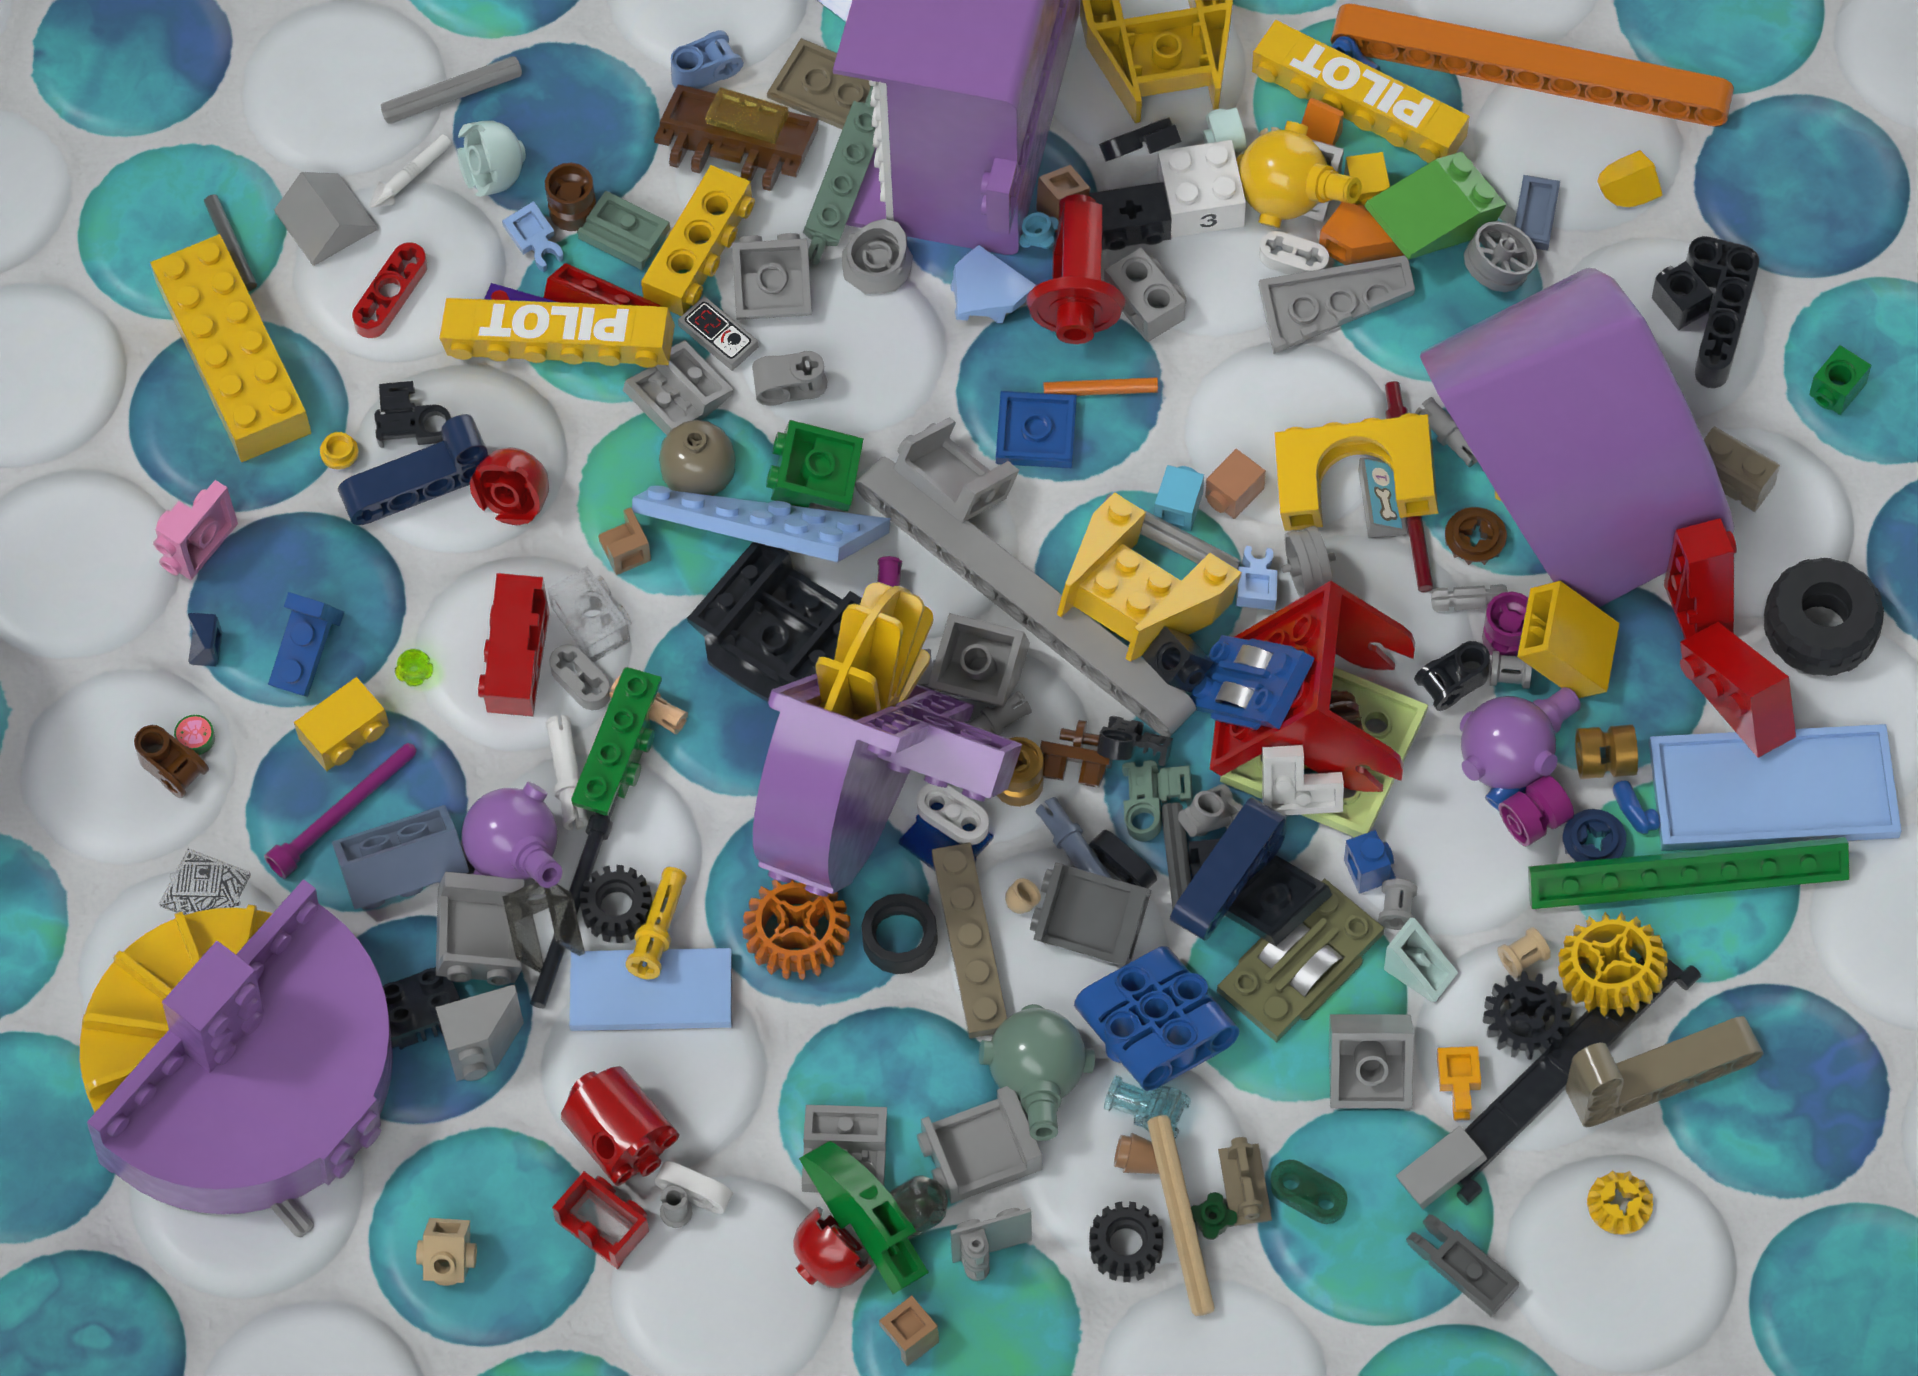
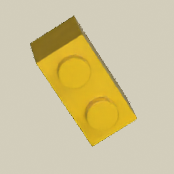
(342, 724)

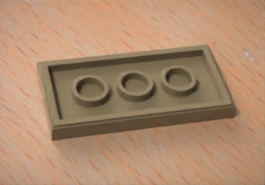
(813, 89)

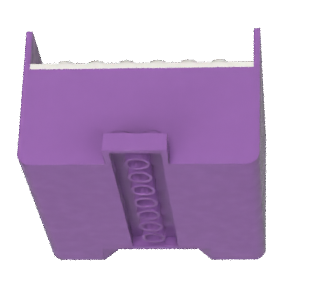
(957, 111)

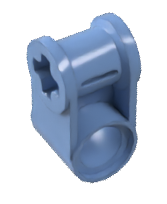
(706, 61)

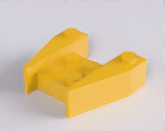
(1158, 50)
(1134, 593)

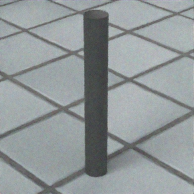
(225, 230)

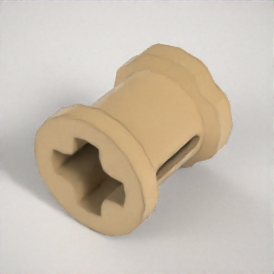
(1524, 952)

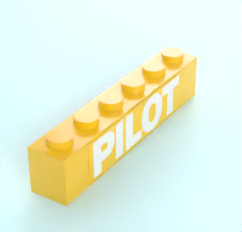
(1363, 93)
(557, 332)

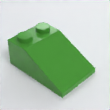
(1436, 206)

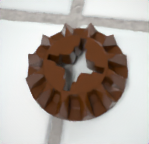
(1464, 524)

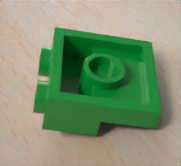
(814, 466)

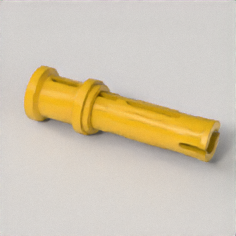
(671, 888)

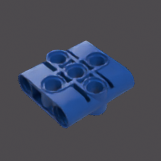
(1156, 1018)

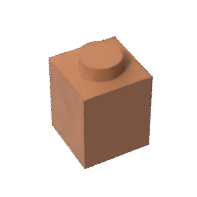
(1234, 484)

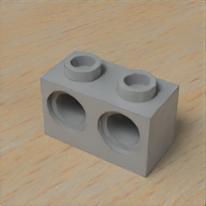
(1144, 294)

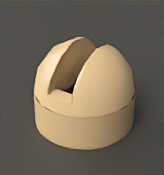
(1022, 896)

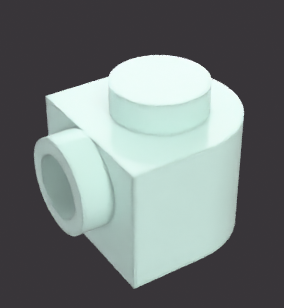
(1225, 126)

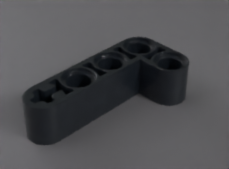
(1723, 316)

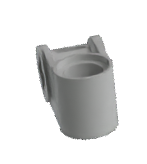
(787, 378)

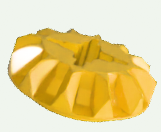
(1610, 1216)

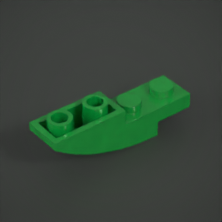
(862, 1201)

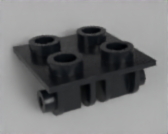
(414, 1003)

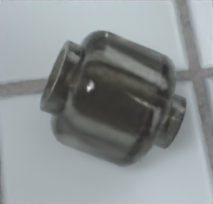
(921, 1202)

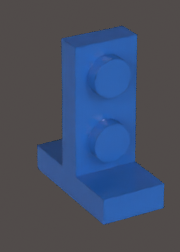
(303, 643)

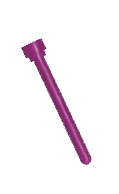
(285, 857)

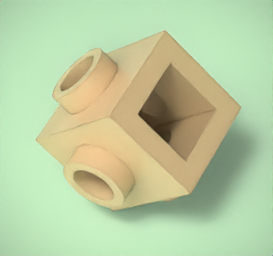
(446, 1251)

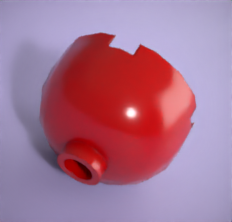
(510, 485)
(828, 1252)

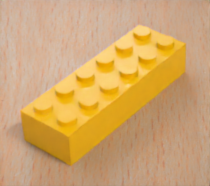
(231, 348)

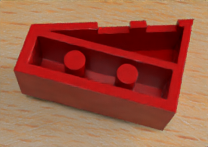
(1702, 576)
(515, 645)
(1741, 687)

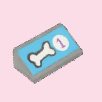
(1379, 499)

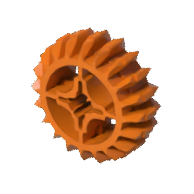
(777, 949)

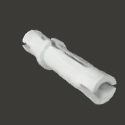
(565, 770)

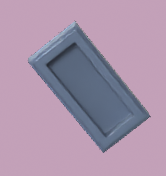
(1537, 209)

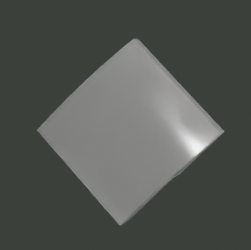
(678, 391)
(854, 1129)

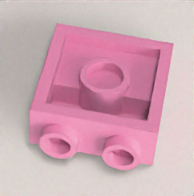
(193, 534)

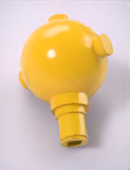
(1289, 175)

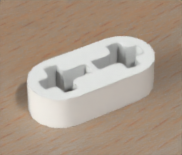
(1293, 254)
(699, 1188)

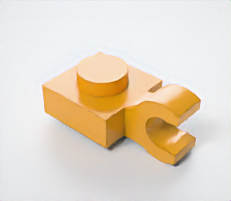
(1459, 1073)

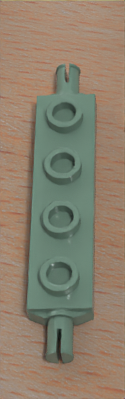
(841, 180)

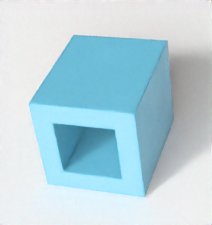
(1179, 496)

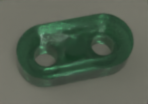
(1311, 1190)

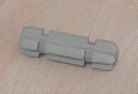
(1464, 597)

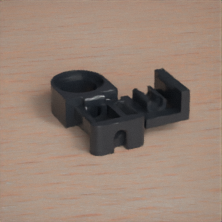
(1155, 135)
(399, 415)
(1122, 737)

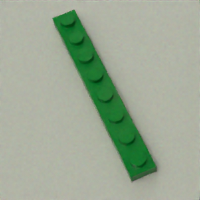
(1688, 873)

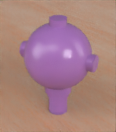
(1514, 739)
(512, 836)

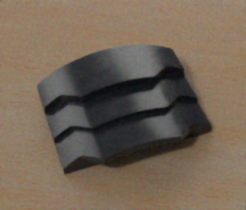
(768, 621)

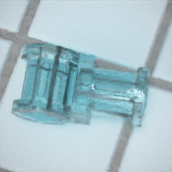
(1147, 1104)

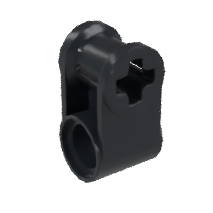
(1449, 679)

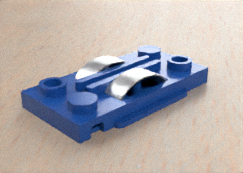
(1251, 682)

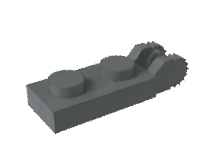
(1465, 1266)

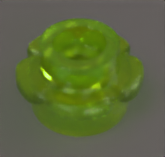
(412, 658)

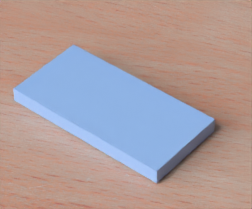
(688, 993)

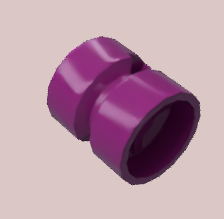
(1504, 623)
(1531, 813)

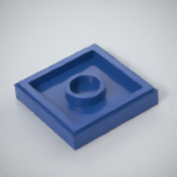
(1036, 429)

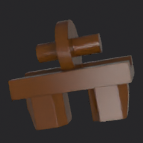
(1058, 755)

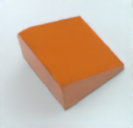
(1323, 122)

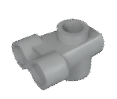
(1209, 811)

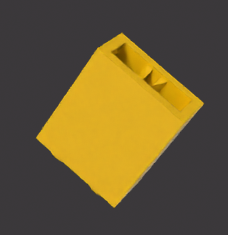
(1568, 639)

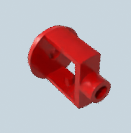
(1076, 298)

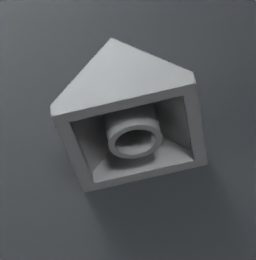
(323, 215)

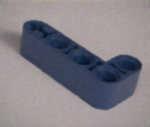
(416, 475)
(1248, 841)

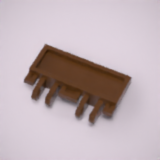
(687, 120)

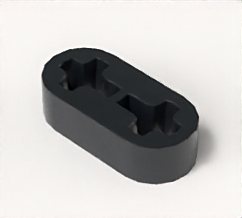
(1122, 860)

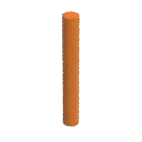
(1102, 387)

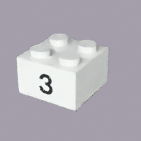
(1202, 188)

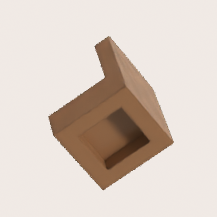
(1057, 185)
(626, 544)
(910, 1330)

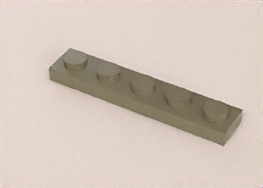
(969, 939)

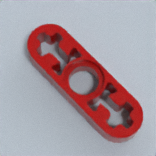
(389, 306)

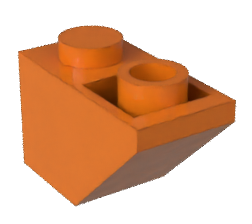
(1356, 236)

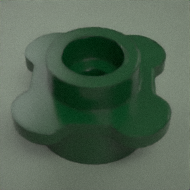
(1213, 1227)

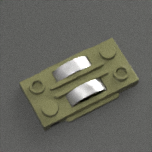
(1304, 970)

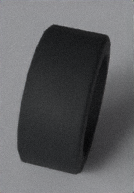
(899, 905)

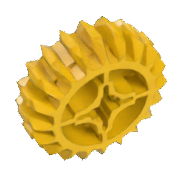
(1618, 977)

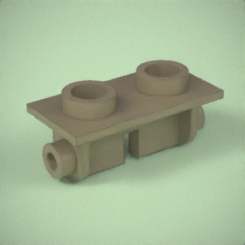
(1245, 1182)

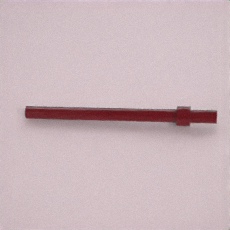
(1414, 523)

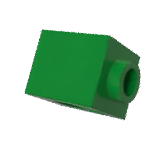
(1843, 367)

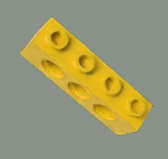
(715, 193)

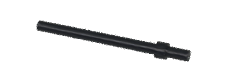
(597, 830)

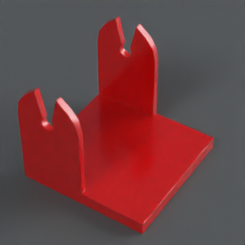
(1322, 625)

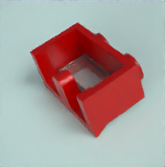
(601, 1218)

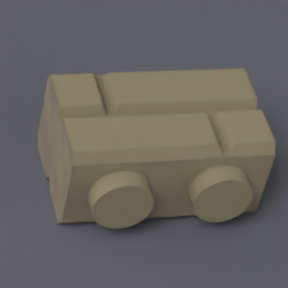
(1741, 470)

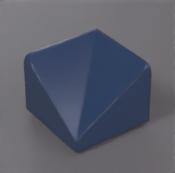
(205, 639)

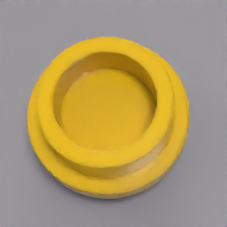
(338, 450)

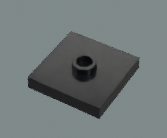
(1278, 900)

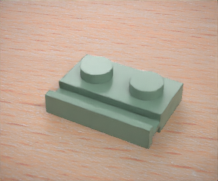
(623, 230)

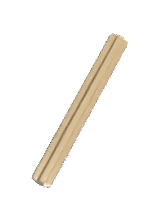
(1180, 1215)

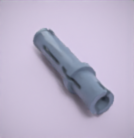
(1070, 838)

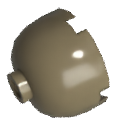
(697, 458)

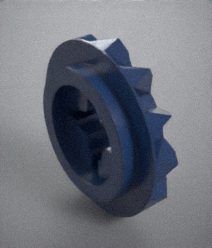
(1599, 824)

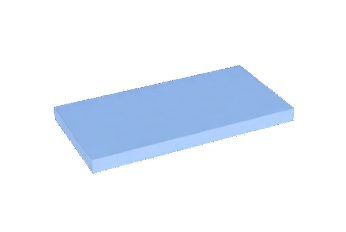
(1808, 789)

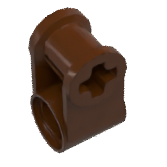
(174, 764)

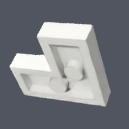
(1292, 791)

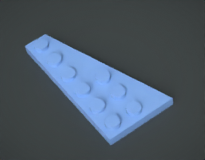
(776, 523)

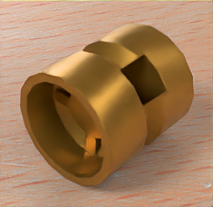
(1620, 751)
(1027, 776)

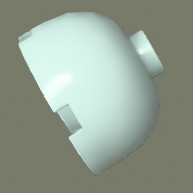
(490, 157)

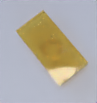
(747, 115)

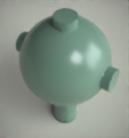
(1040, 1060)

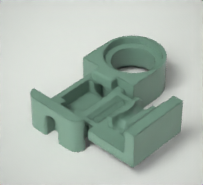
(1154, 786)

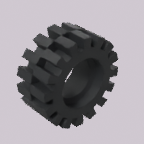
(610, 883)
(1126, 1218)

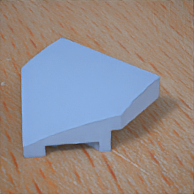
(987, 286)

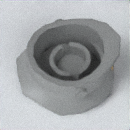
(877, 258)

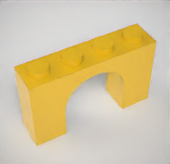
(1308, 453)

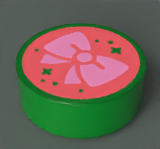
(195, 733)

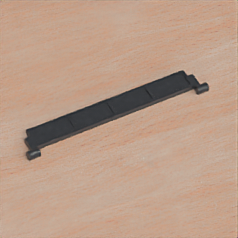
(1549, 1076)

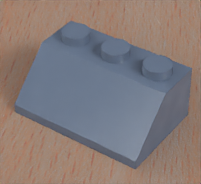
(399, 857)

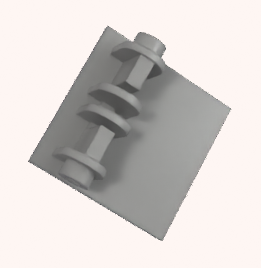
(975, 1239)

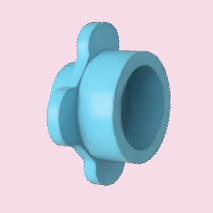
(1037, 223)

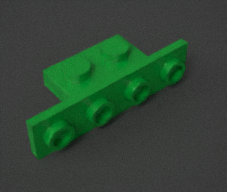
(619, 743)

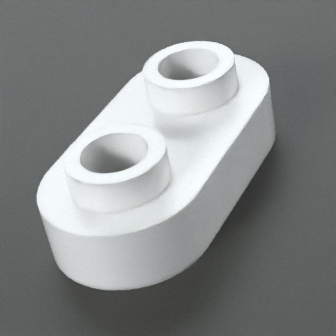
(954, 815)

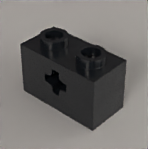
(1134, 216)

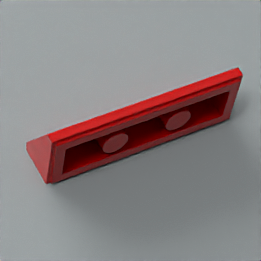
(577, 286)

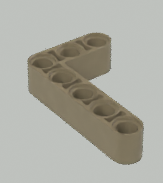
(1611, 1089)

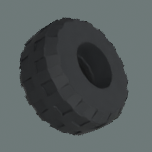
(1831, 586)

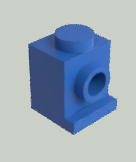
(1368, 861)

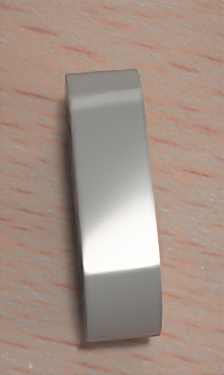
(586, 671)

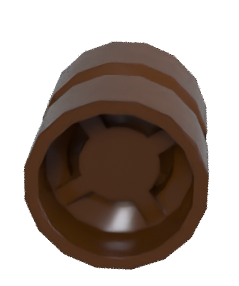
(569, 195)

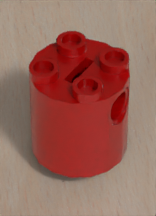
(617, 1124)

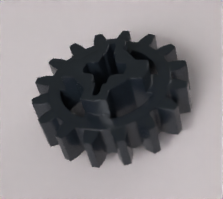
(1519, 1030)

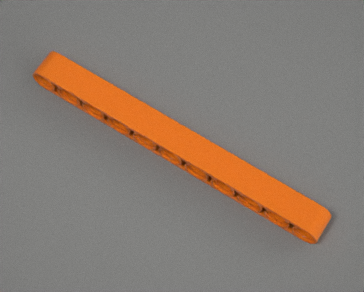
(1536, 65)

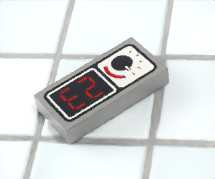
(718, 333)

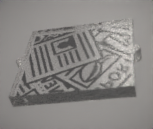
(204, 884)

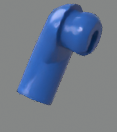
(1631, 808)

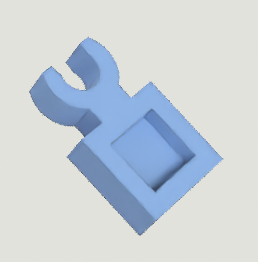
(531, 232)
(1257, 582)

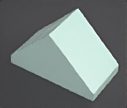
(1419, 962)

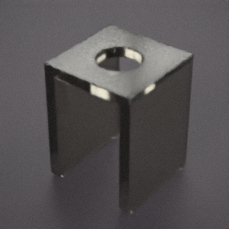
(522, 925)

